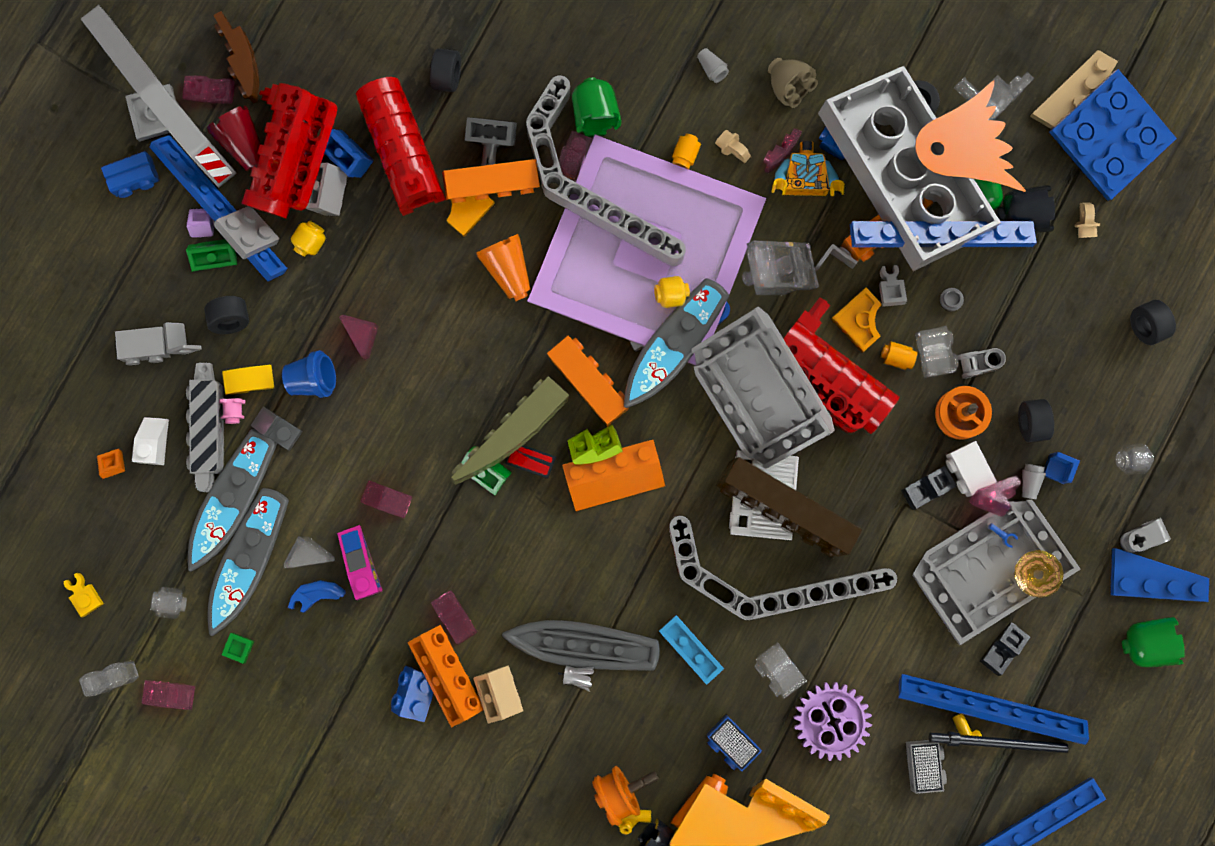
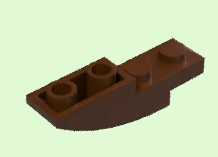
(242, 57)

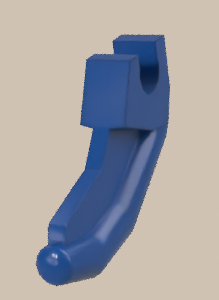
(314, 591)

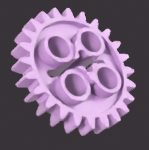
(813, 730)

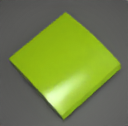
(591, 449)

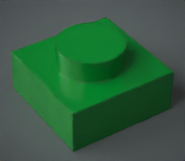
(237, 648)

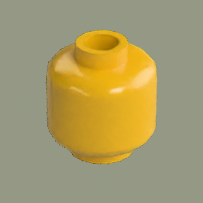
(308, 238)
(671, 291)

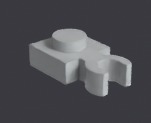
(891, 289)

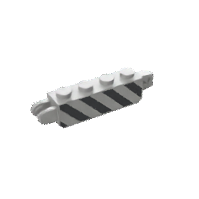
(206, 427)

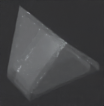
(306, 553)

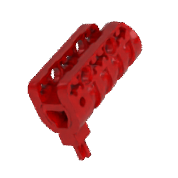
(399, 144)
(290, 150)
(838, 376)

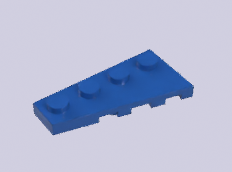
(1151, 579)

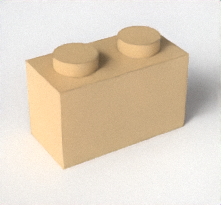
(498, 694)

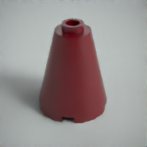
(237, 136)

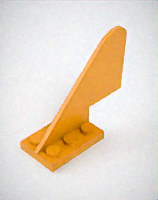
(768, 818)

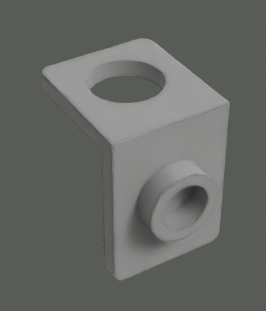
(841, 254)
(176, 339)

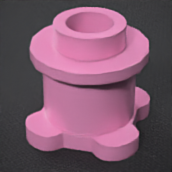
(232, 410)

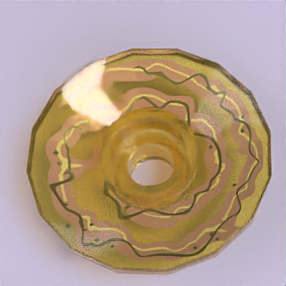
(1047, 564)

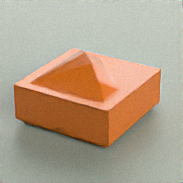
(110, 463)

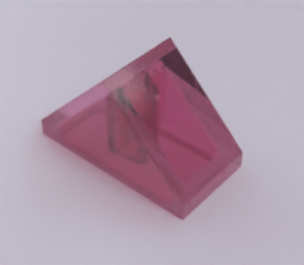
(361, 333)
(386, 499)

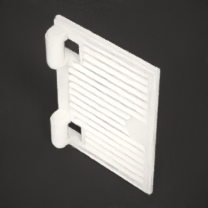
(757, 526)

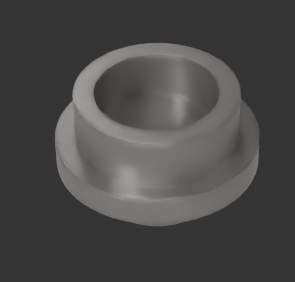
(951, 299)

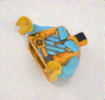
(807, 174)

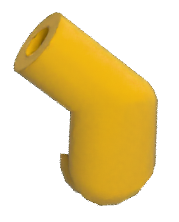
(963, 727)
(630, 821)

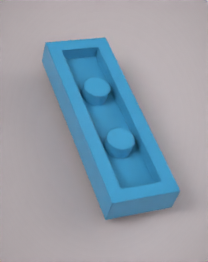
(691, 649)

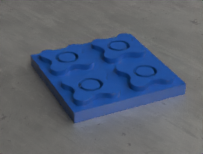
(1112, 135)

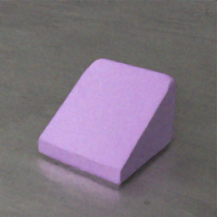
(200, 223)

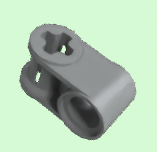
(977, 362)
(1147, 536)

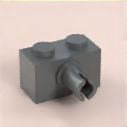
(491, 135)

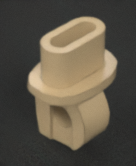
(730, 144)
(1086, 225)

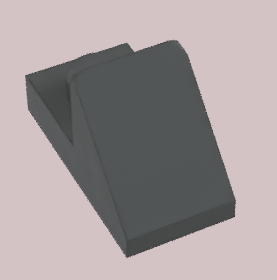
(276, 428)

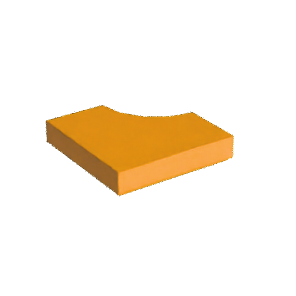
(467, 214)
(858, 319)

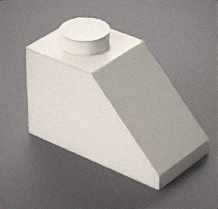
(151, 441)

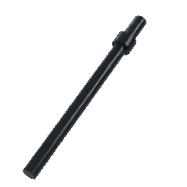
(955, 739)

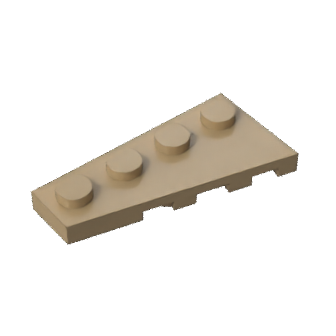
(1075, 89)

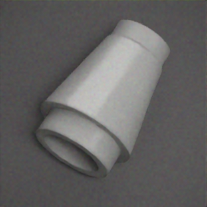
(713, 66)
(1032, 480)

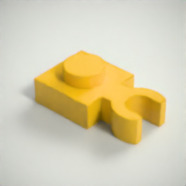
(85, 597)

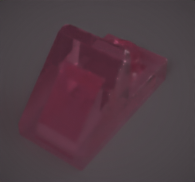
(574, 155)
(995, 496)

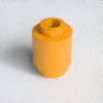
(686, 151)
(899, 355)

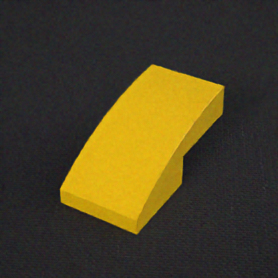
(248, 379)

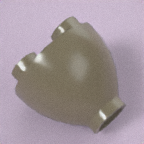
(791, 80)

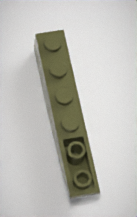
(515, 430)

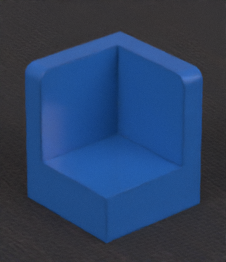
(1061, 467)

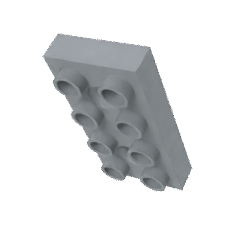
(891, 168)

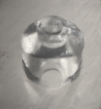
(1134, 459)
(168, 602)

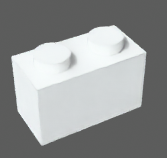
(970, 469)

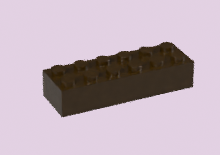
(788, 507)

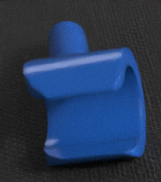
(1002, 534)

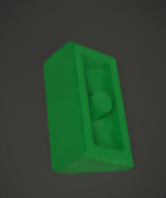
(211, 255)
(492, 478)

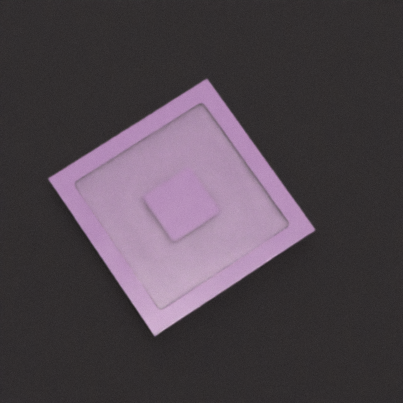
(612, 282)

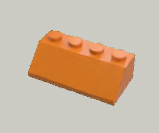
(614, 478)

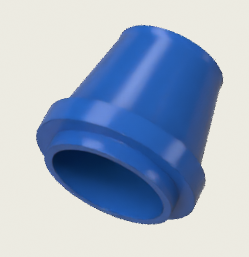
(310, 376)

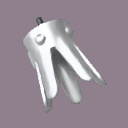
(576, 677)

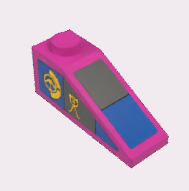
(358, 563)

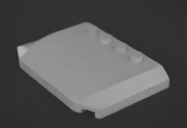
(760, 389)
(973, 572)

